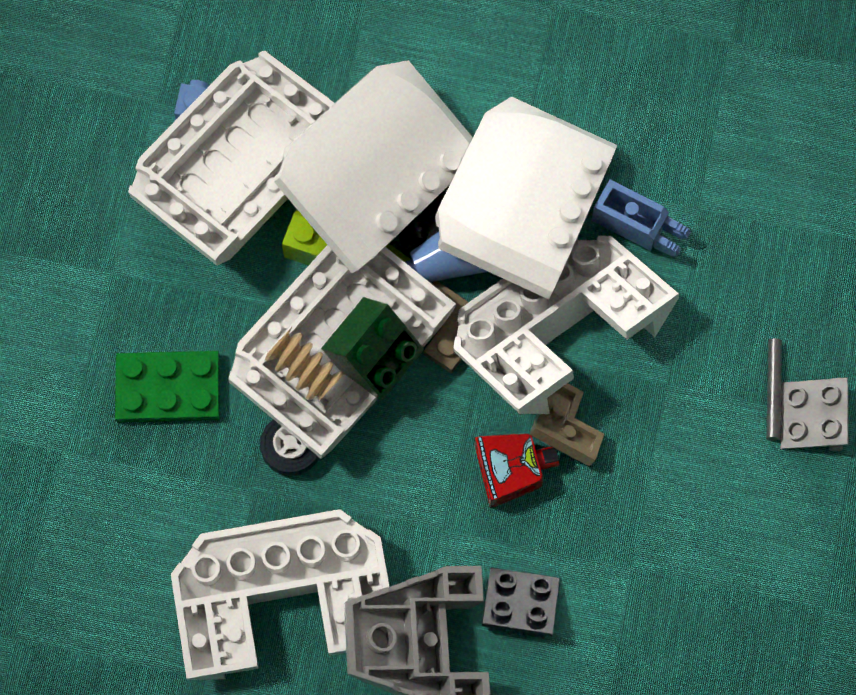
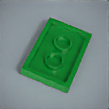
(167, 386)

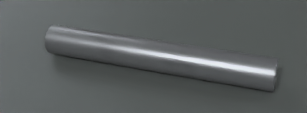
(774, 389)

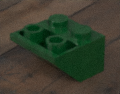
(373, 347)

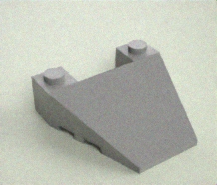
(402, 638)

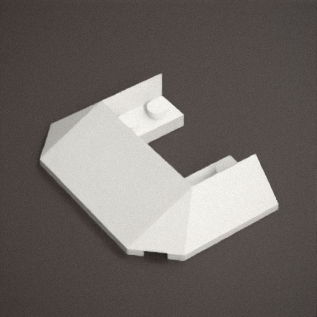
(508, 327)
(263, 564)

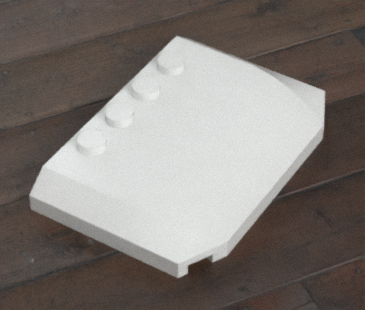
(220, 157)
(373, 162)
(522, 195)
(316, 308)

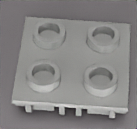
(815, 414)

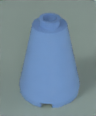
(437, 264)

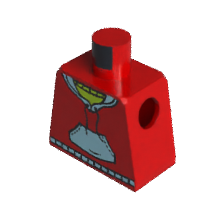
(511, 465)

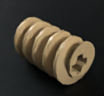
(303, 365)

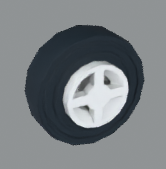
(274, 446)

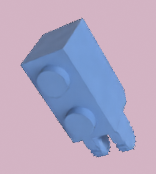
(637, 219)

